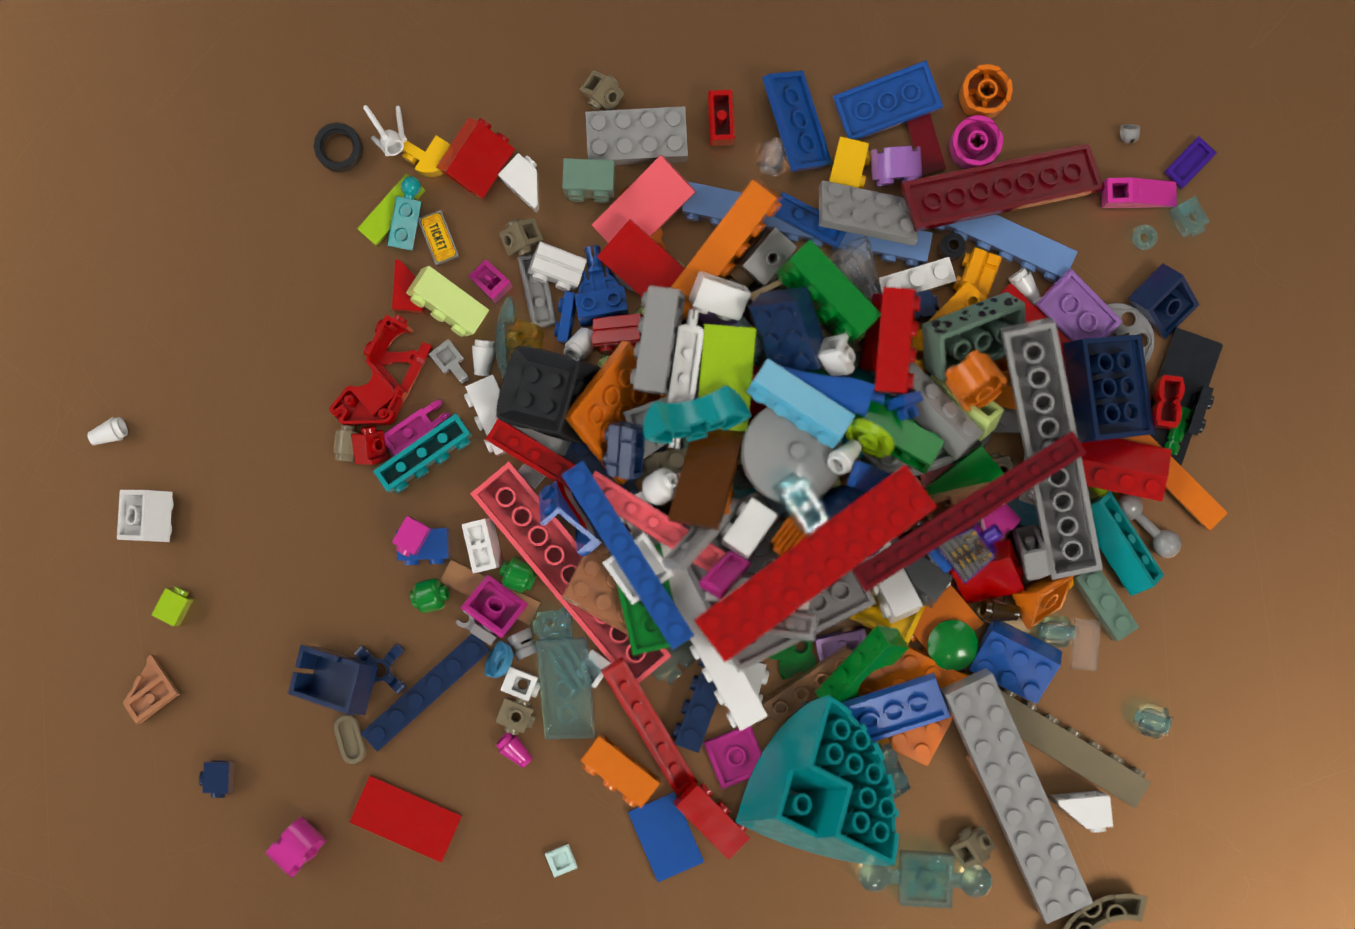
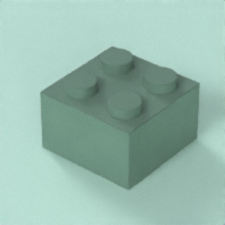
(589, 180)

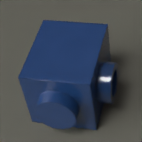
(217, 778)

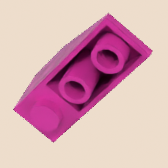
(1138, 193)

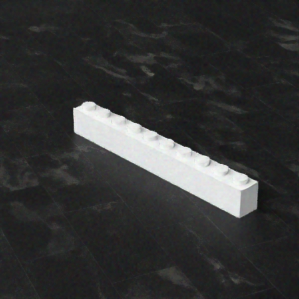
(731, 685)

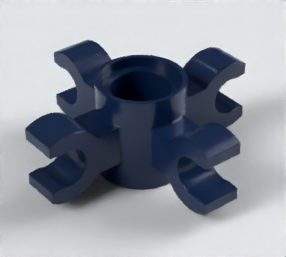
(392, 680)

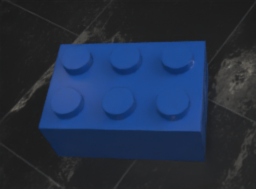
(1017, 660)

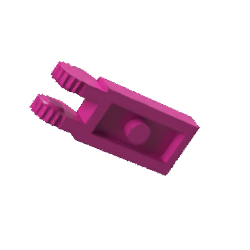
(413, 428)

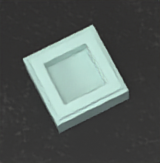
(561, 860)

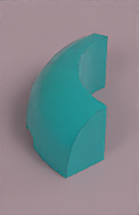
(694, 417)

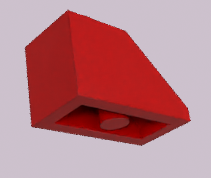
(401, 301)

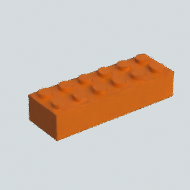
(731, 237)

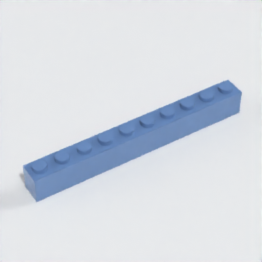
(714, 203)

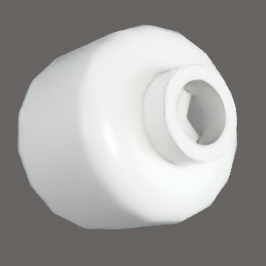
(660, 486)

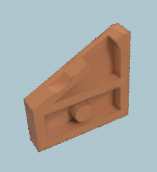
(149, 692)

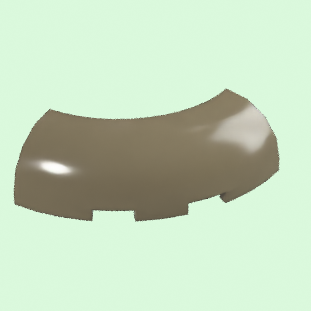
(1108, 910)

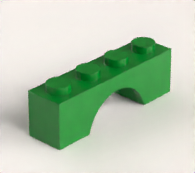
(876, 651)

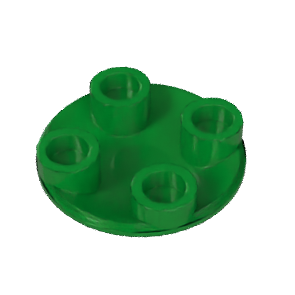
(952, 645)

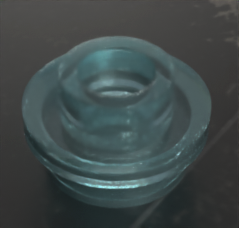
(1150, 232)

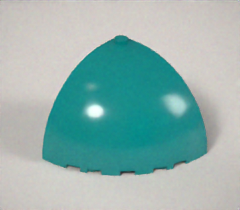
(824, 788)

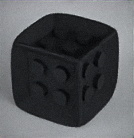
(541, 389)

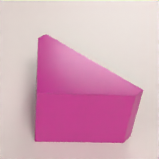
(490, 281)

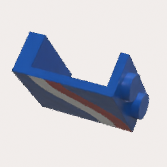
(558, 499)

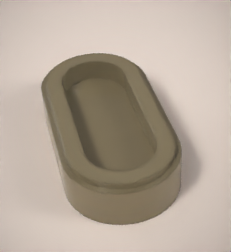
(349, 739)

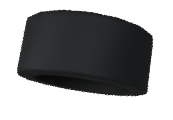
(326, 132)

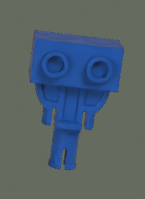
(600, 294)

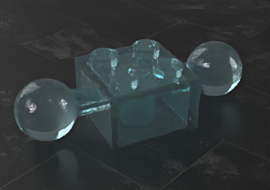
(926, 879)

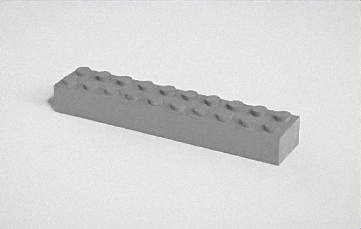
(1044, 417)
(1016, 795)

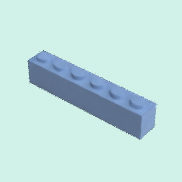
(1016, 244)

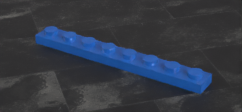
(628, 555)

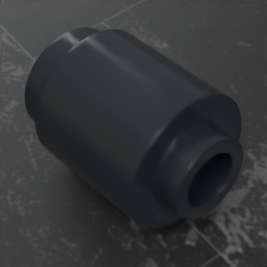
(944, 249)

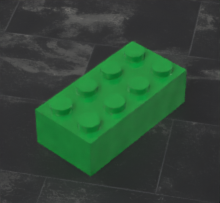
(832, 294)

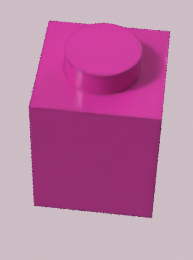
(411, 536)

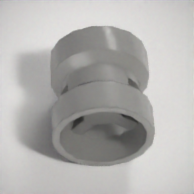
(525, 649)

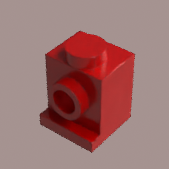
(369, 446)

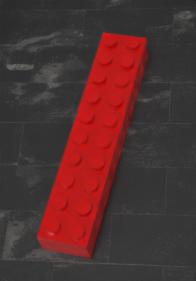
(815, 563)

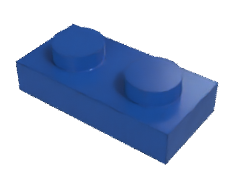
(567, 308)

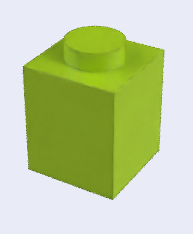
(173, 606)

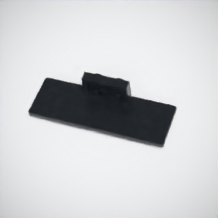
(1195, 361)

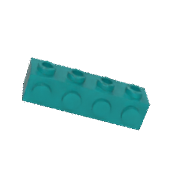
(423, 453)
(1123, 546)

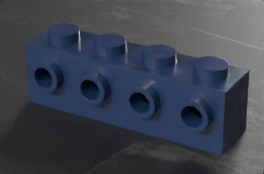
(697, 713)

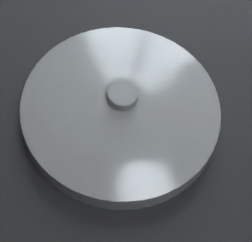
(776, 448)

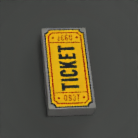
(438, 237)

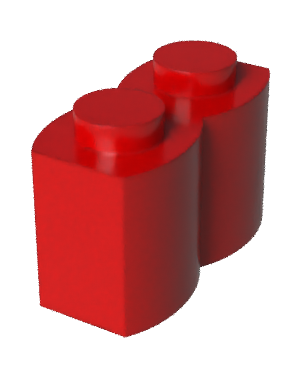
(1167, 396)

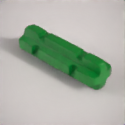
(1176, 434)

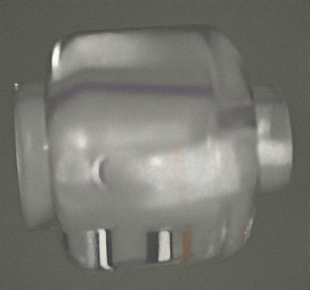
(772, 157)

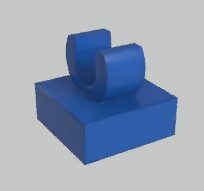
(905, 405)

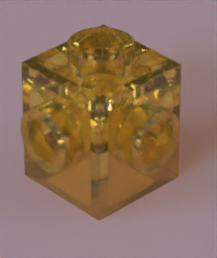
(524, 334)

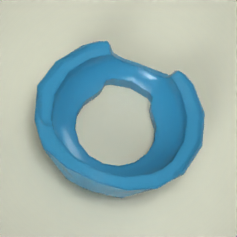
(495, 658)

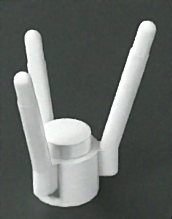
(390, 140)

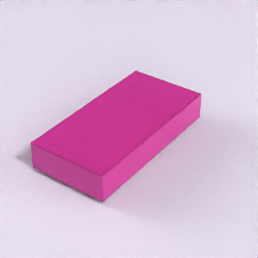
(725, 574)

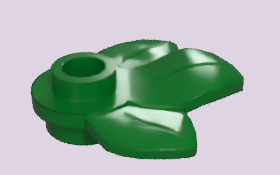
(794, 660)

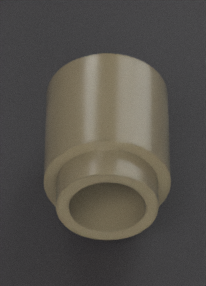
(343, 444)

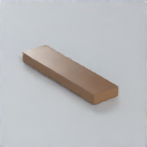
(465, 581)

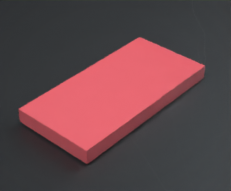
(648, 201)

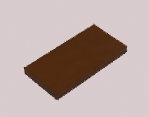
(706, 479)

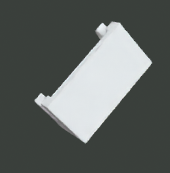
(482, 545)

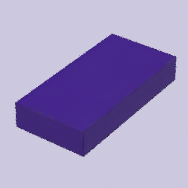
(1190, 162)

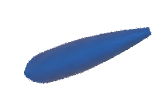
(846, 391)

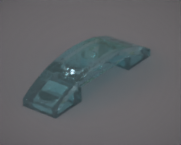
(506, 317)

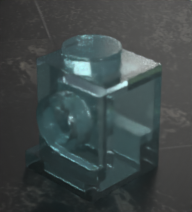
(1181, 213)
(559, 629)

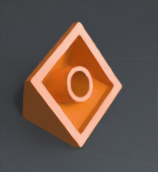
(1042, 599)

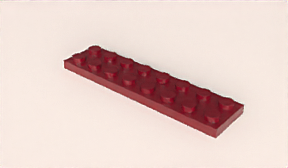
(1001, 187)

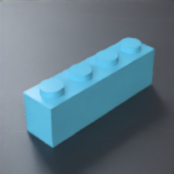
(800, 404)

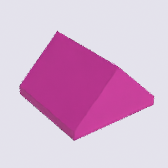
(494, 606)

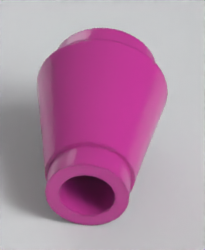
(512, 748)

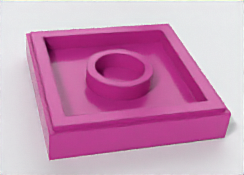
(733, 755)

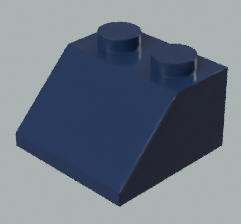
(1164, 300)

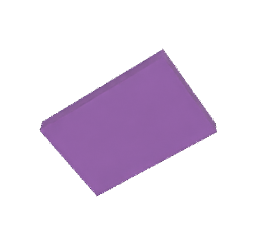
(1077, 309)

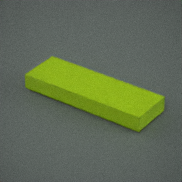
(378, 223)

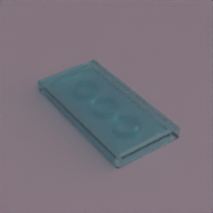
(565, 688)

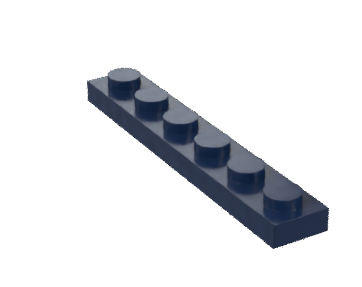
(425, 692)

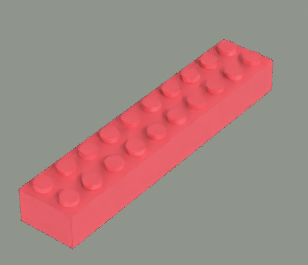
(553, 557)

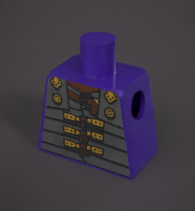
(971, 550)

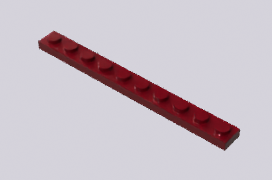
(968, 511)

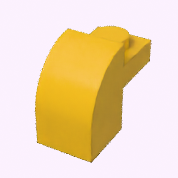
(427, 159)

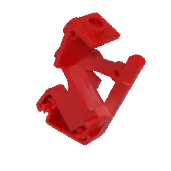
(382, 396)

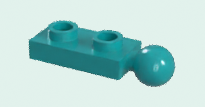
(405, 215)

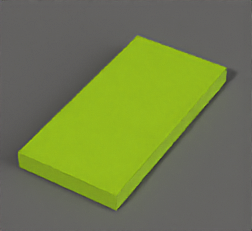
(728, 361)

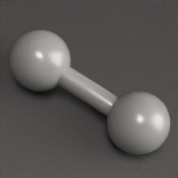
(1165, 542)

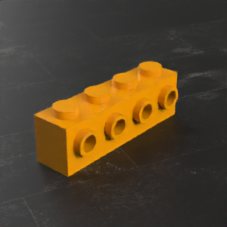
(965, 297)

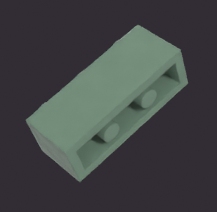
(1105, 604)

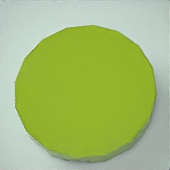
(872, 438)

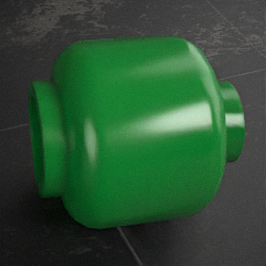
(517, 575)
(429, 595)

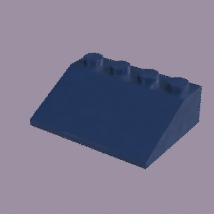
(1108, 388)

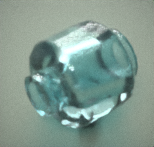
(1056, 631)
(1153, 721)

